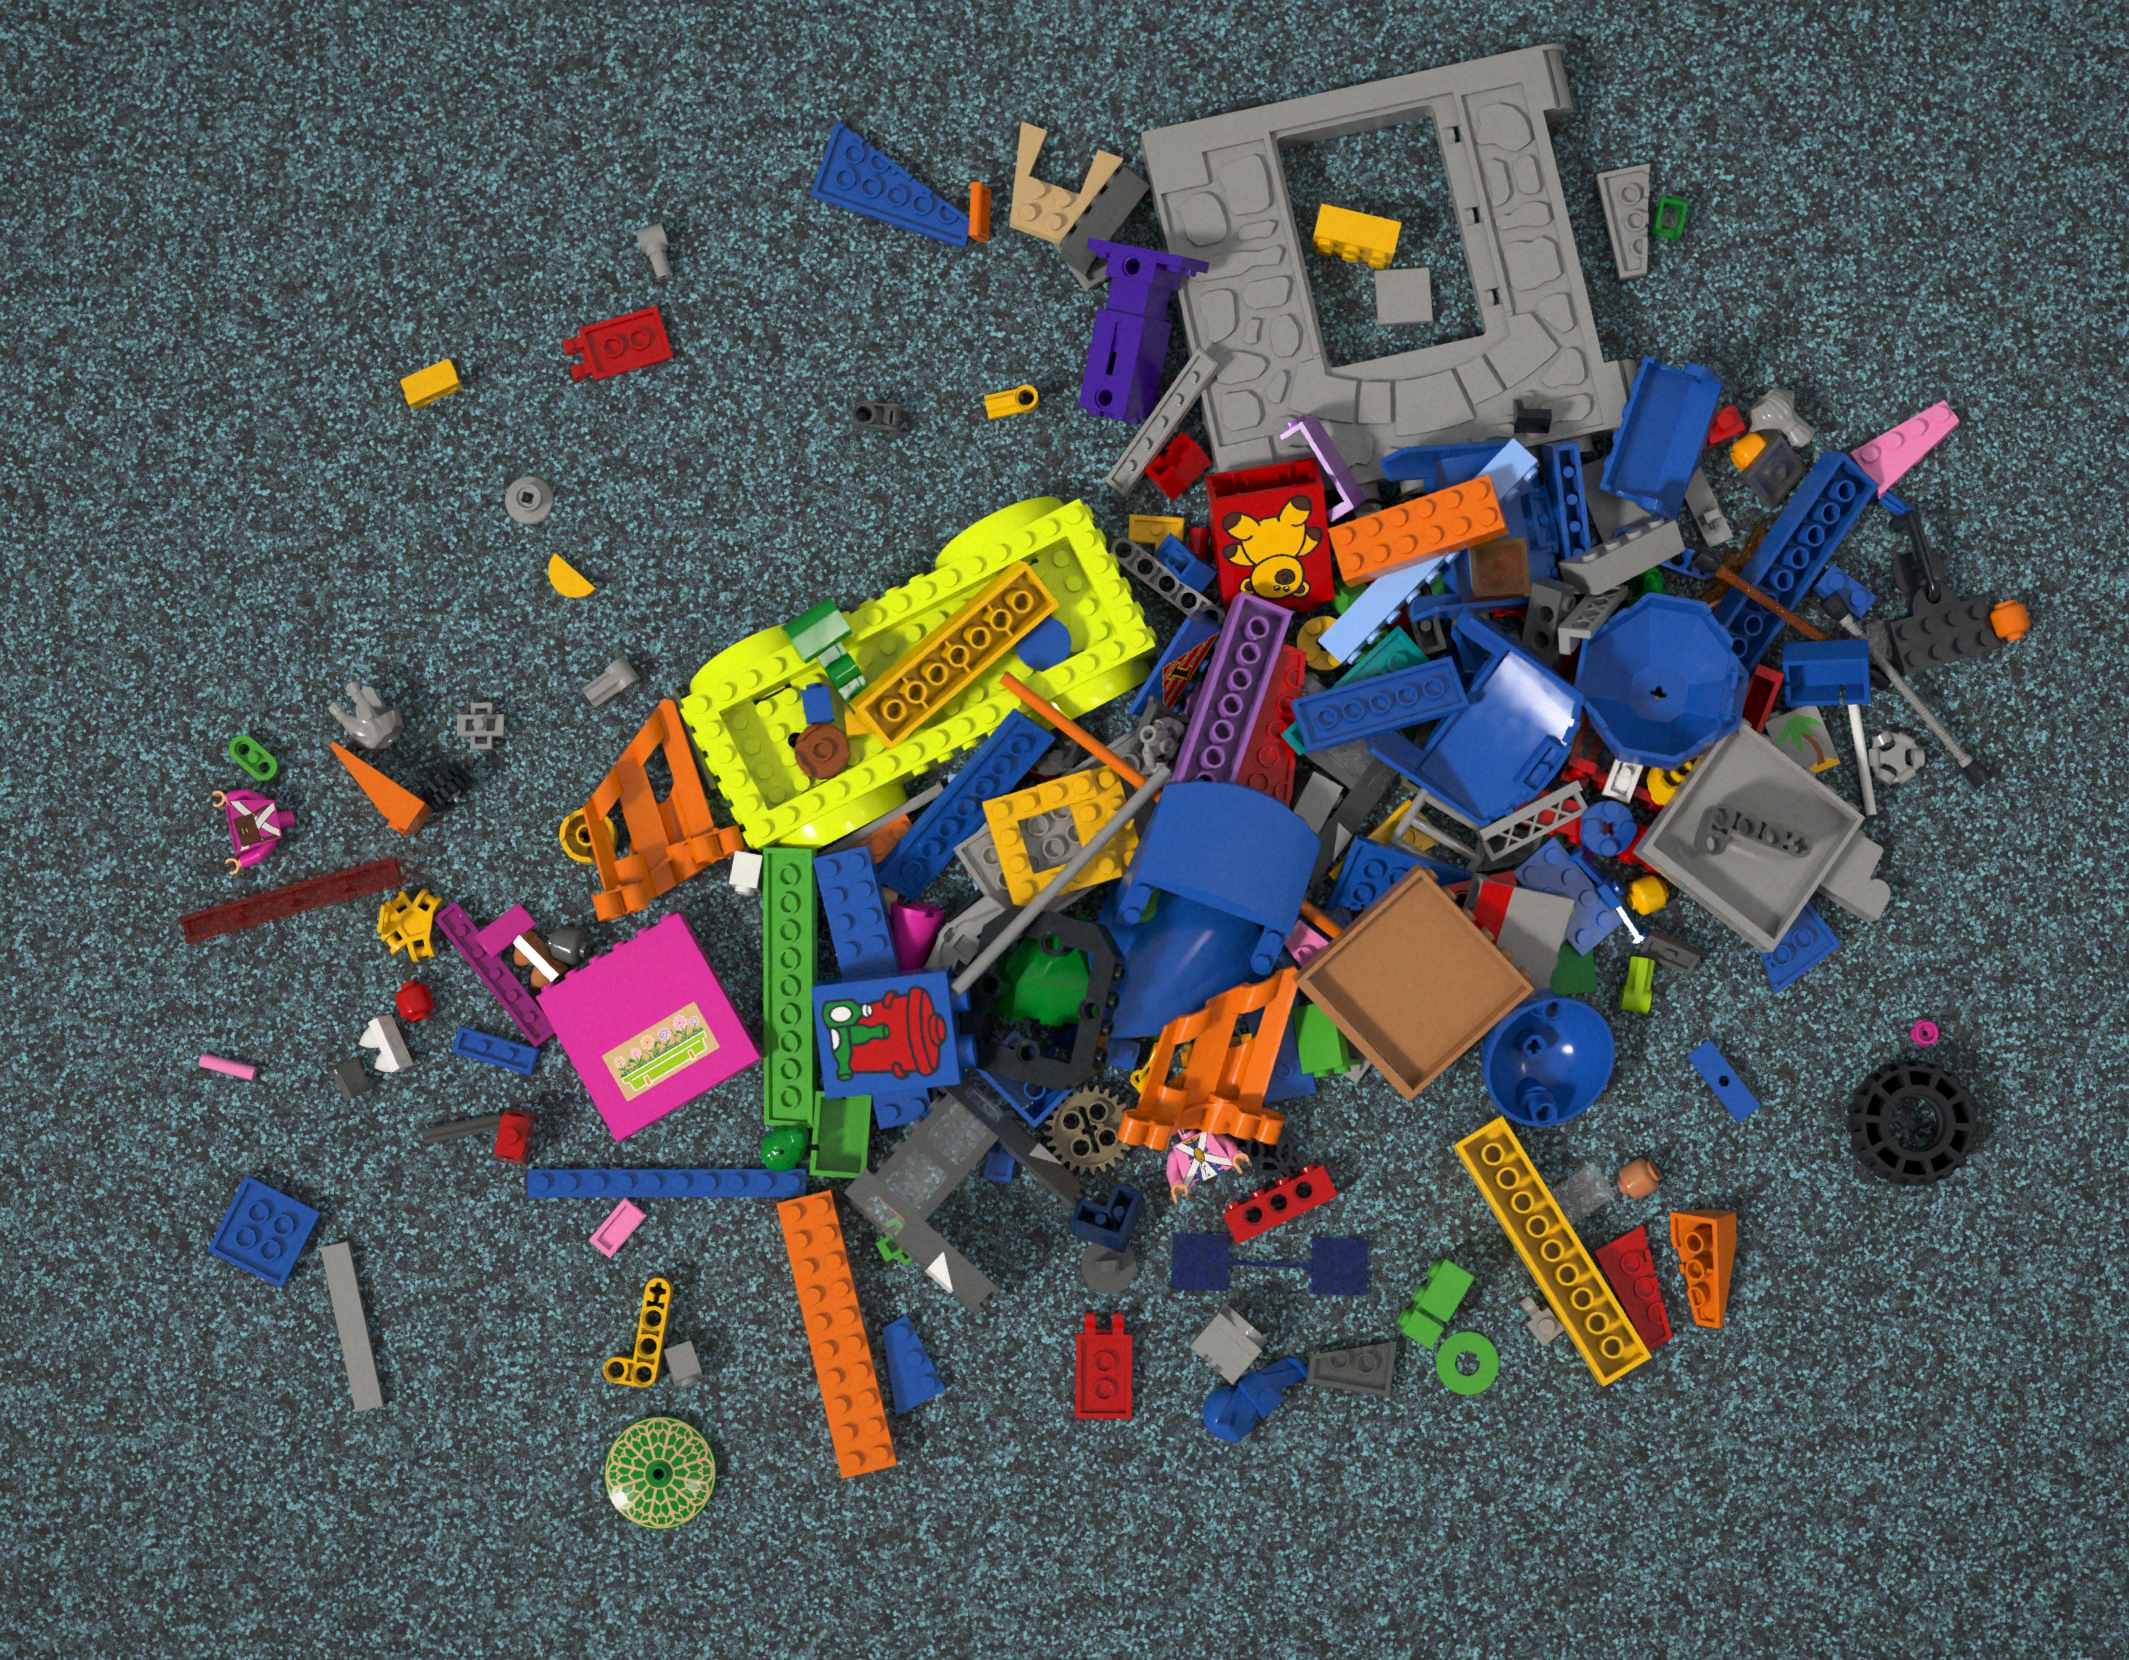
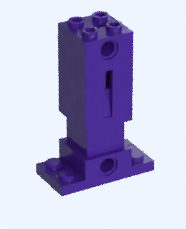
(1132, 330)

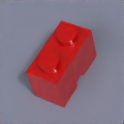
(1178, 466)

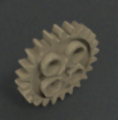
(1065, 1138)

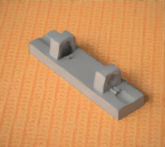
(1706, 511)

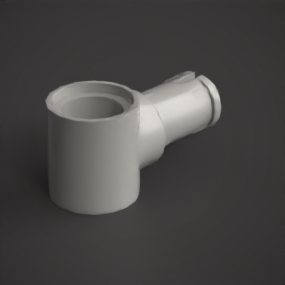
(654, 243)

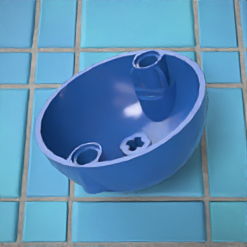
(1547, 1047)

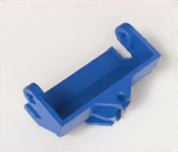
(1662, 436)

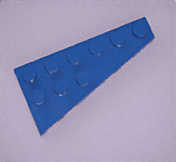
(874, 186)
(1799, 949)

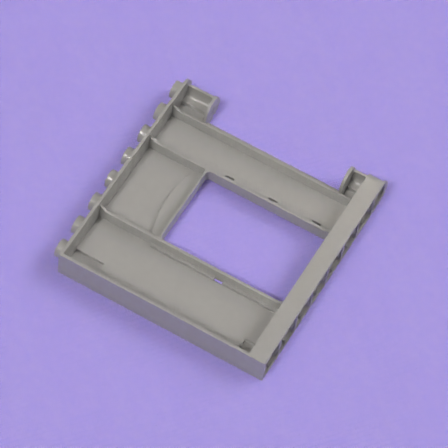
(1229, 205)

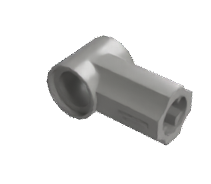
(617, 678)

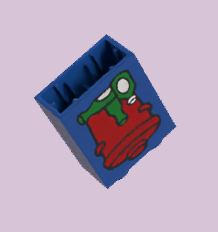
(891, 1032)

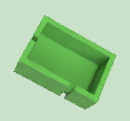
(842, 1134)
(1434, 1302)

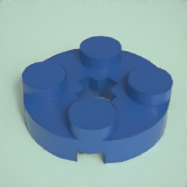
(1622, 830)

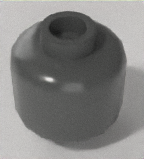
(569, 945)

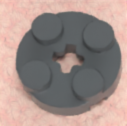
(1066, 755)

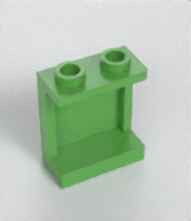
(1320, 1043)

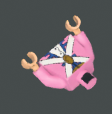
(1199, 1159)

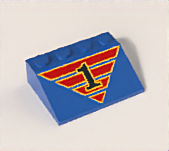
(1180, 663)

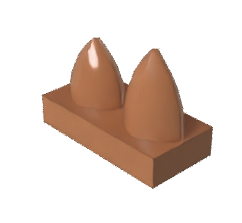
(533, 950)

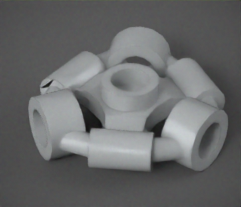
(1164, 741)
(1895, 758)

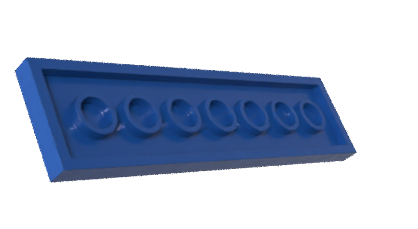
(958, 808)

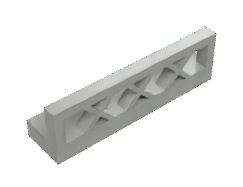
(1589, 617)
(1524, 813)

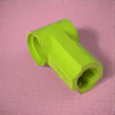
(1636, 992)

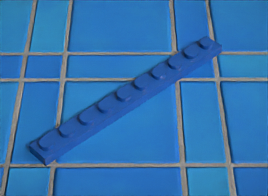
(666, 1183)

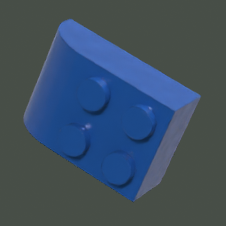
(1028, 1099)

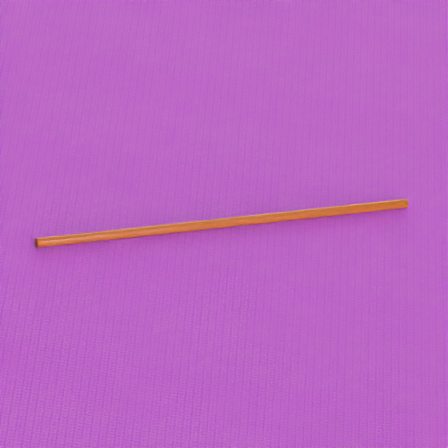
(1125, 770)

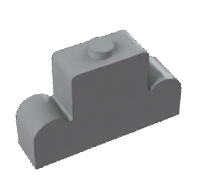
(1850, 882)

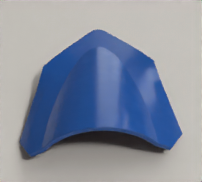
(1176, 961)

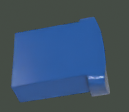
(999, 1164)

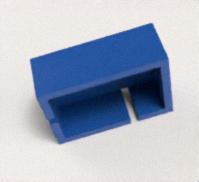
(1819, 668)

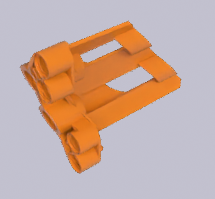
(667, 838)
(1221, 1085)

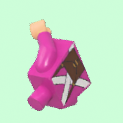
(253, 825)

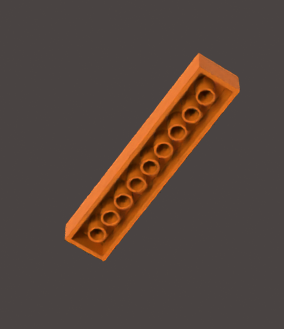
(837, 1334)

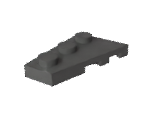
(1355, 1369)

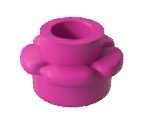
(1930, 1028)

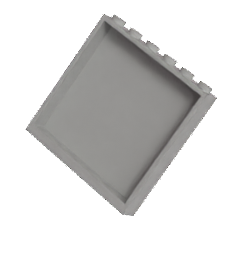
(1745, 885)

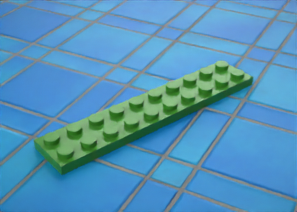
(787, 984)

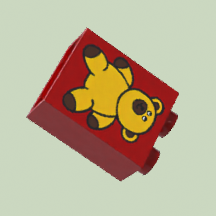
(1271, 534)

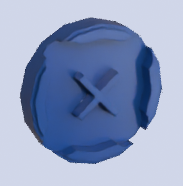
(1044, 645)

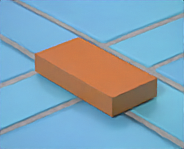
(979, 212)

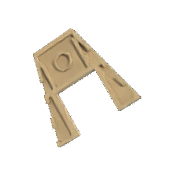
(1043, 207)

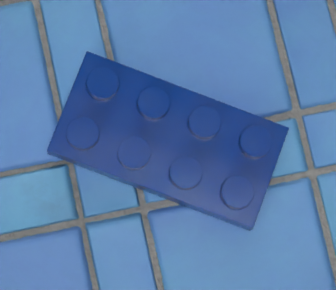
(1551, 872)

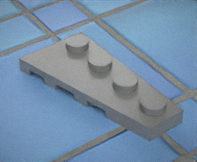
(1625, 209)

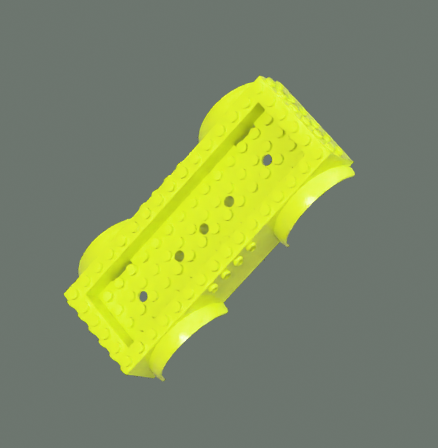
(751, 743)

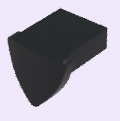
(1530, 419)

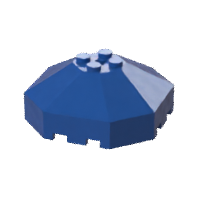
(1666, 646)

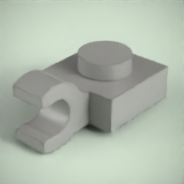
(1542, 1323)

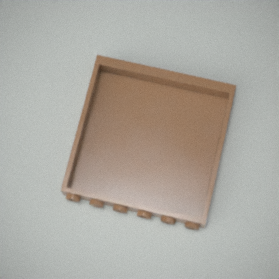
(1414, 981)

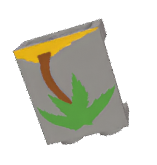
(1804, 737)

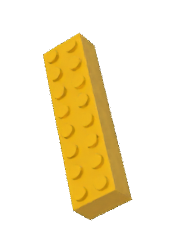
(954, 654)

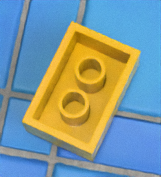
(1355, 236)

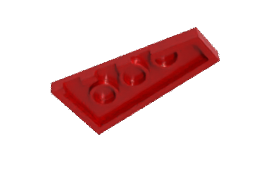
(1633, 1279)

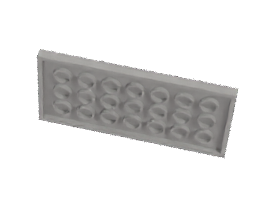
(1050, 836)

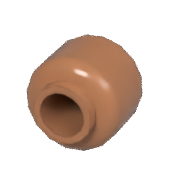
(1639, 1178)

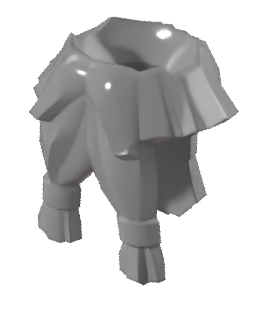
(1775, 414)
(374, 723)

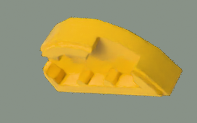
(567, 580)

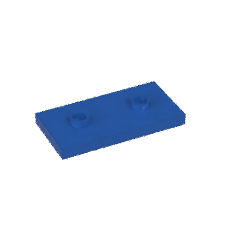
(1287, 1075)

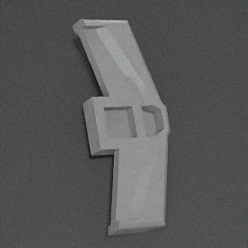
(959, 937)

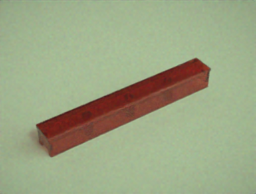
(292, 901)

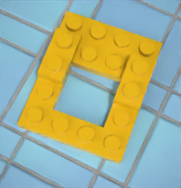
(1088, 797)

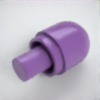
(1192, 698)

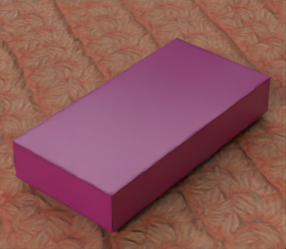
(505, 930)

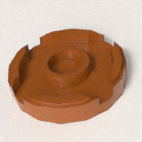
(822, 751)

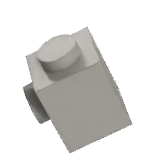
(683, 1365)

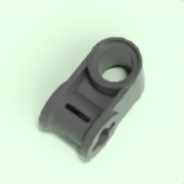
(880, 417)

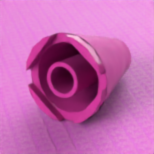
(915, 931)

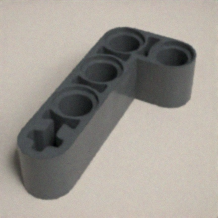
(1755, 835)

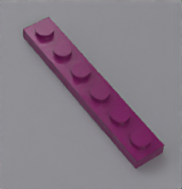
(495, 975)

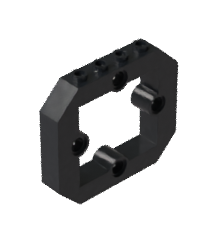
(1092, 1033)

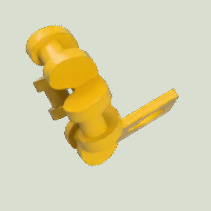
(411, 923)

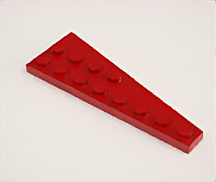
(1268, 757)

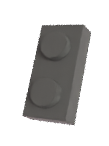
(1670, 952)

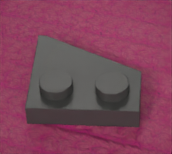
(1513, 858)

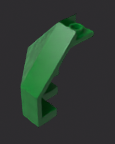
(1045, 984)

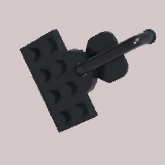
(1935, 631)

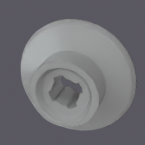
(541, 503)

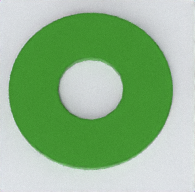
(1487, 1368)

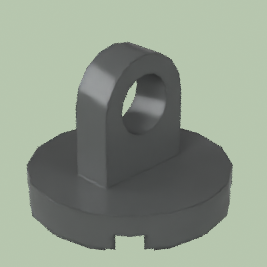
(1107, 1268)

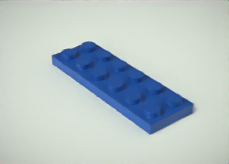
(1379, 705)

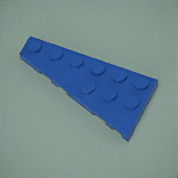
(1375, 867)

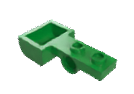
(818, 635)

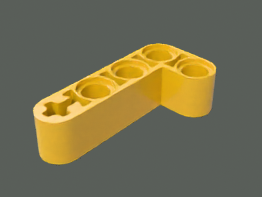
(645, 1330)

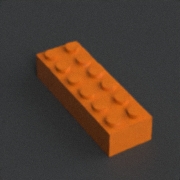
(1418, 531)

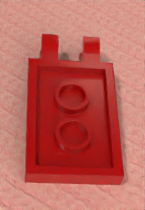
(619, 345)
(1103, 1370)

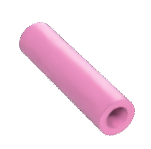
(227, 1066)

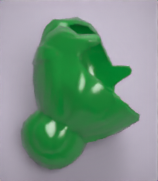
(791, 1140)

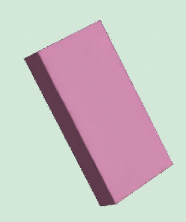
(618, 1227)

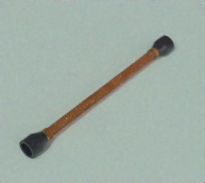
(1707, 562)

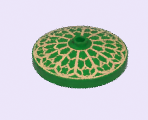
(687, 1468)

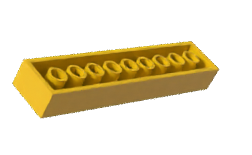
(1551, 1251)

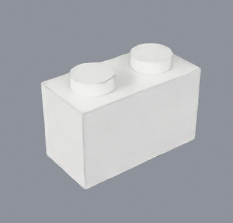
(747, 873)

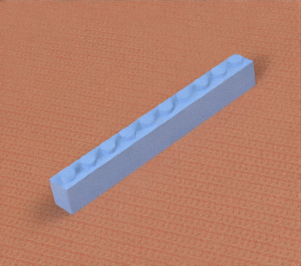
(1391, 592)

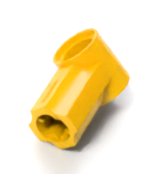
(1008, 403)

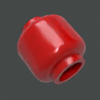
(414, 1001)

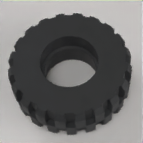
(1952, 1114)

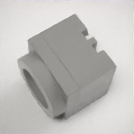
(1228, 1343)

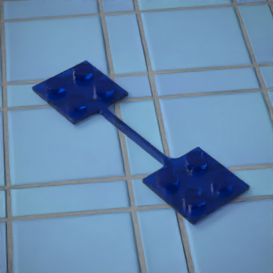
(1204, 1262)

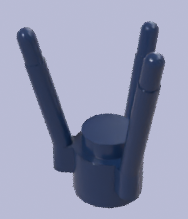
(1066, 1037)

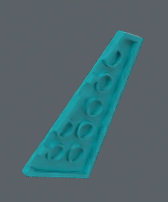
(1391, 654)

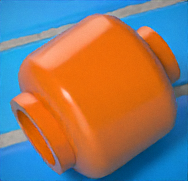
(2010, 620)

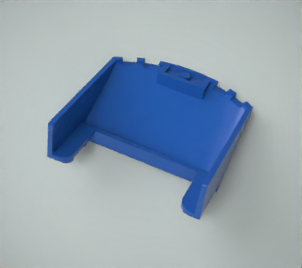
(1526, 516)
(1505, 742)
(1227, 852)

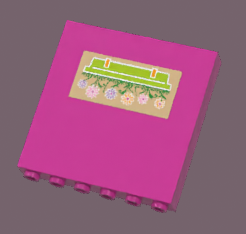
(649, 1026)

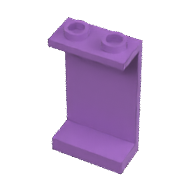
(1330, 461)

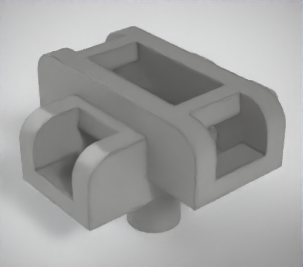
(478, 726)

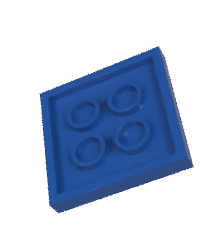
(264, 1231)

